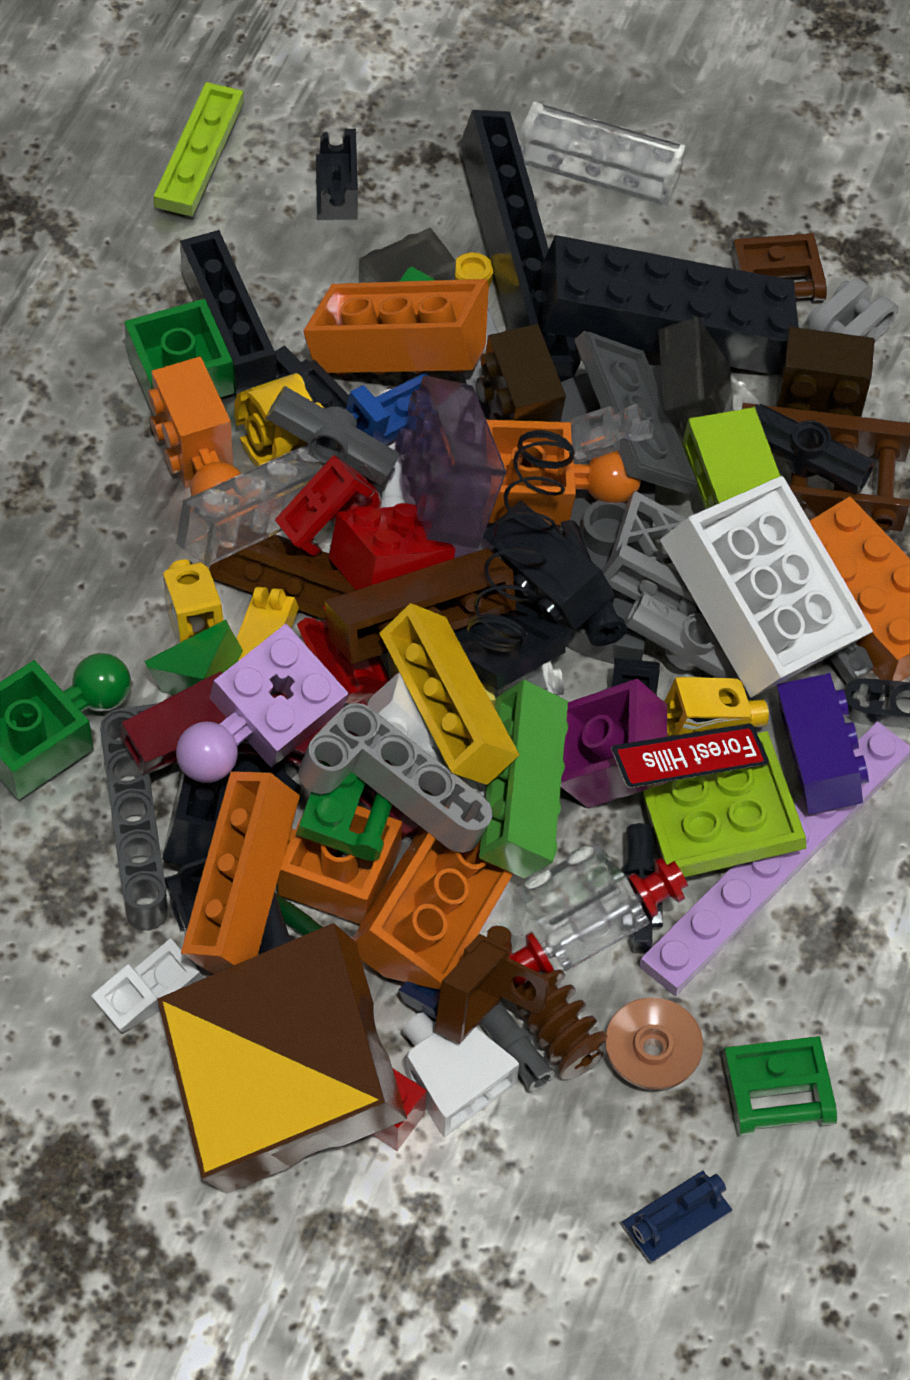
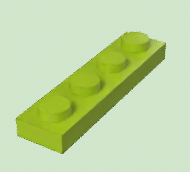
(198, 149)

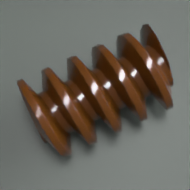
(561, 1029)

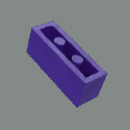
(822, 743)

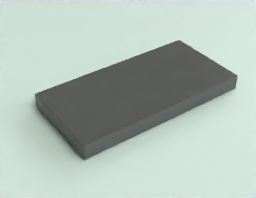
(625, 379)

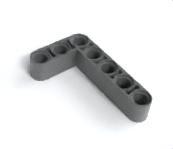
(138, 836)

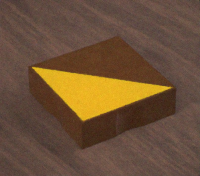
(280, 1059)

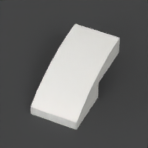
(133, 993)

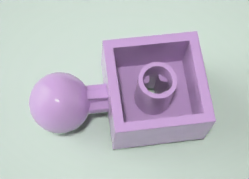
(268, 723)

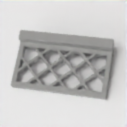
(638, 572)

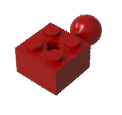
(380, 542)

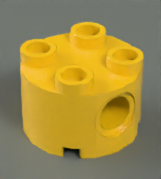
(264, 438)

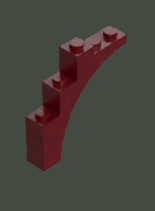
(154, 735)

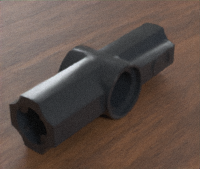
(813, 452)

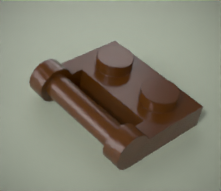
(784, 258)

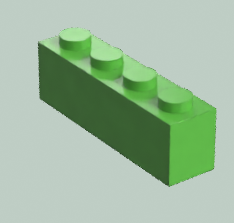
(528, 790)

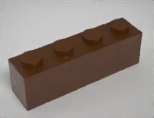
(443, 588)

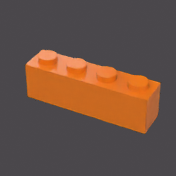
(240, 871)

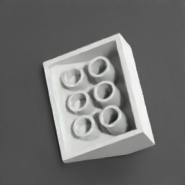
(765, 585)

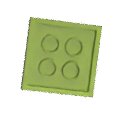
(725, 817)

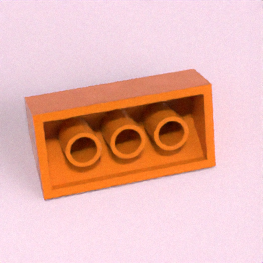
(400, 326)
(429, 912)

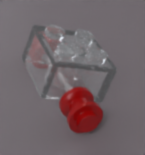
(589, 907)

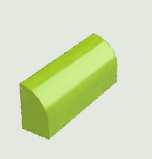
(728, 454)

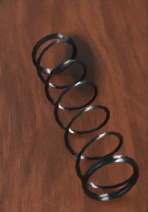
(484, 618)

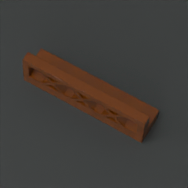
(284, 566)

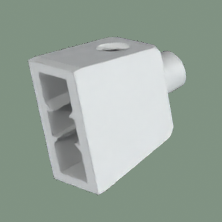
(456, 1075)

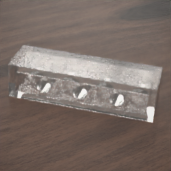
(601, 154)
(243, 507)

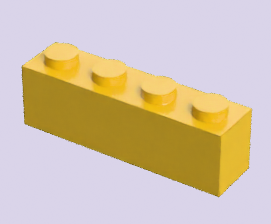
(449, 694)

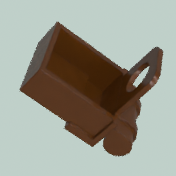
(481, 981)

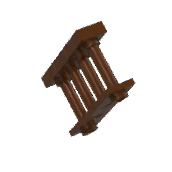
(871, 437)

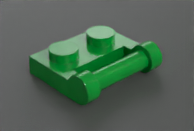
(330, 816)
(778, 1070)

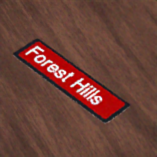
(689, 755)

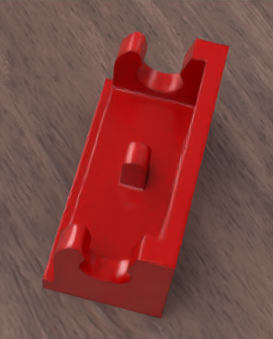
(321, 502)
(358, 679)

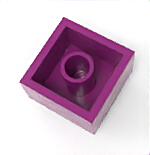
(596, 724)

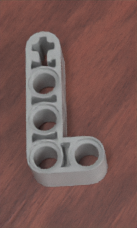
(378, 740)

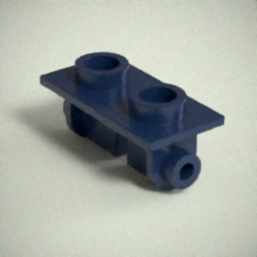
(678, 1215)

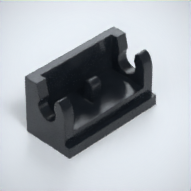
(337, 178)

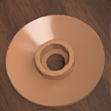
(657, 1024)

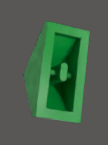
(195, 658)

